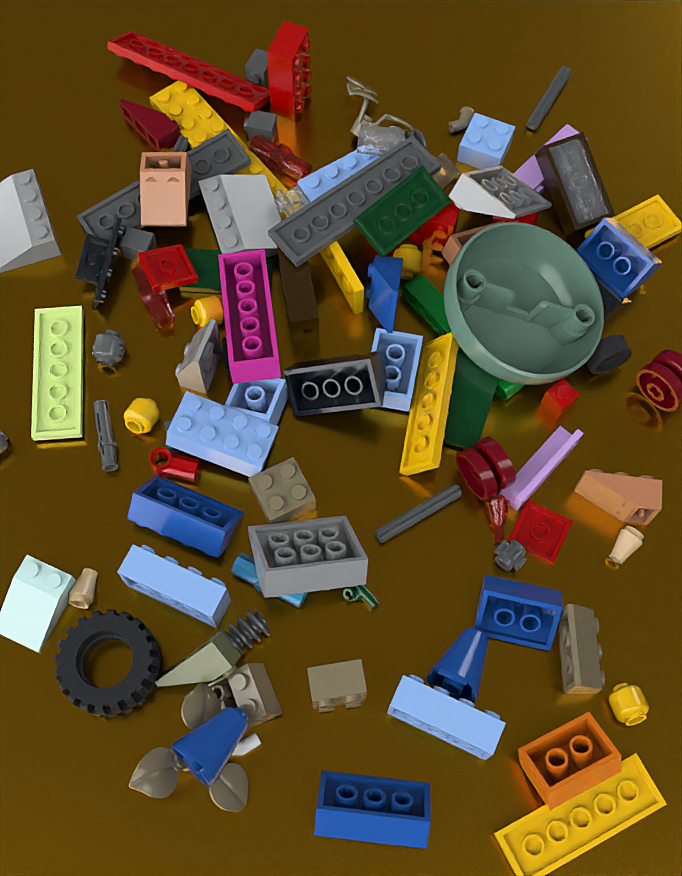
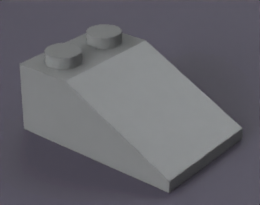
(201, 359)

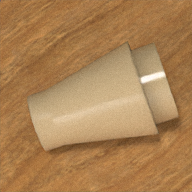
(626, 543)
(83, 590)

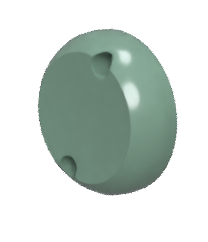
(523, 304)

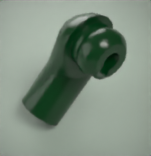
(361, 593)

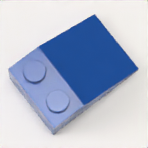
(384, 289)

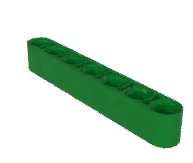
(431, 307)

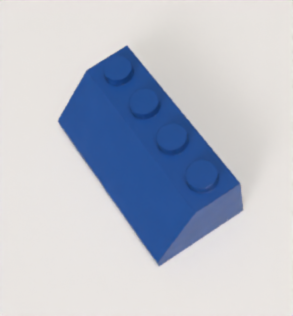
(184, 515)
(373, 809)

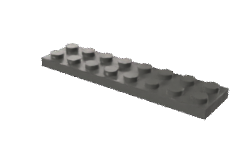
(213, 157)
(333, 212)

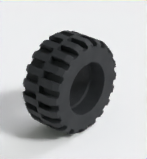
(80, 644)

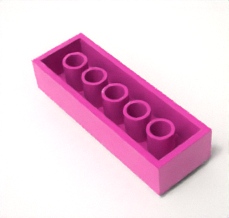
(248, 317)

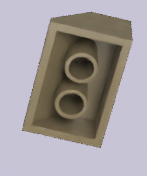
(580, 651)

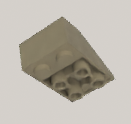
(249, 690)

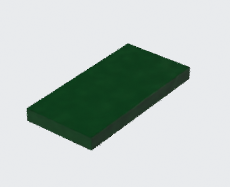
(401, 211)
(207, 269)
(468, 402)

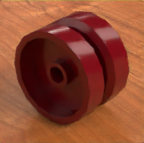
(662, 380)
(486, 468)

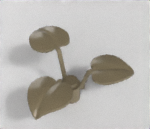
(354, 87)
(158, 769)

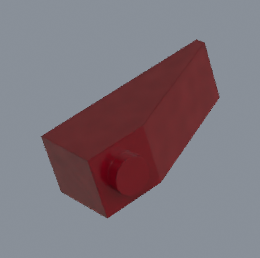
(151, 124)

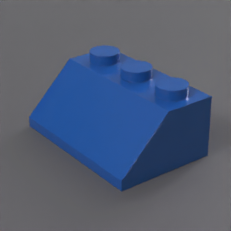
(618, 257)
(518, 612)

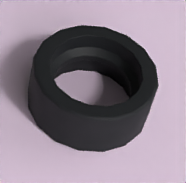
(609, 354)

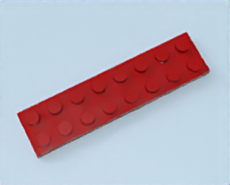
(190, 71)

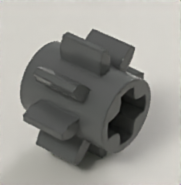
(510, 555)

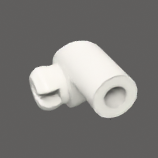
(247, 744)

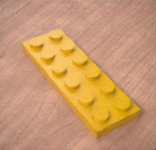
(429, 405)
(556, 836)

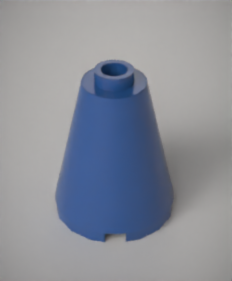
(462, 665)
(212, 744)

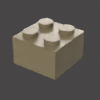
(282, 492)
(337, 685)

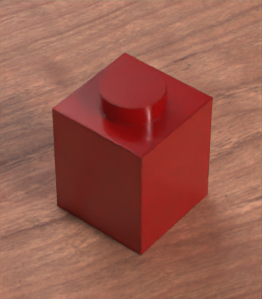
(560, 399)

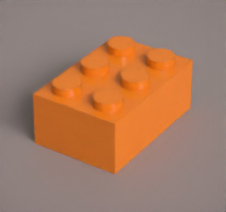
(569, 760)

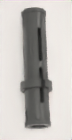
(107, 444)

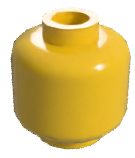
(411, 260)
(207, 309)
(141, 415)
(628, 704)

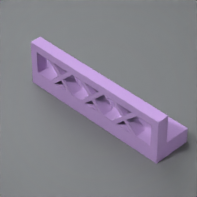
(541, 466)

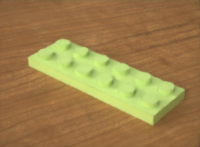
(58, 373)

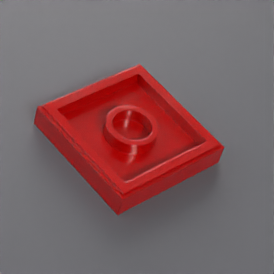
(167, 267)
(540, 532)

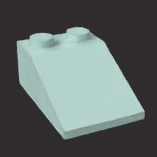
(34, 603)

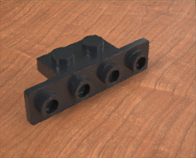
(95, 260)

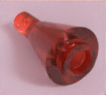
(498, 510)

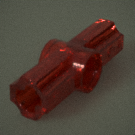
(279, 157)
(155, 301)

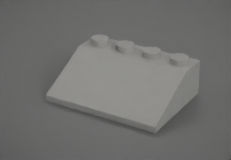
(496, 193)
(241, 212)
(24, 223)
(307, 556)

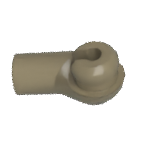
(463, 122)

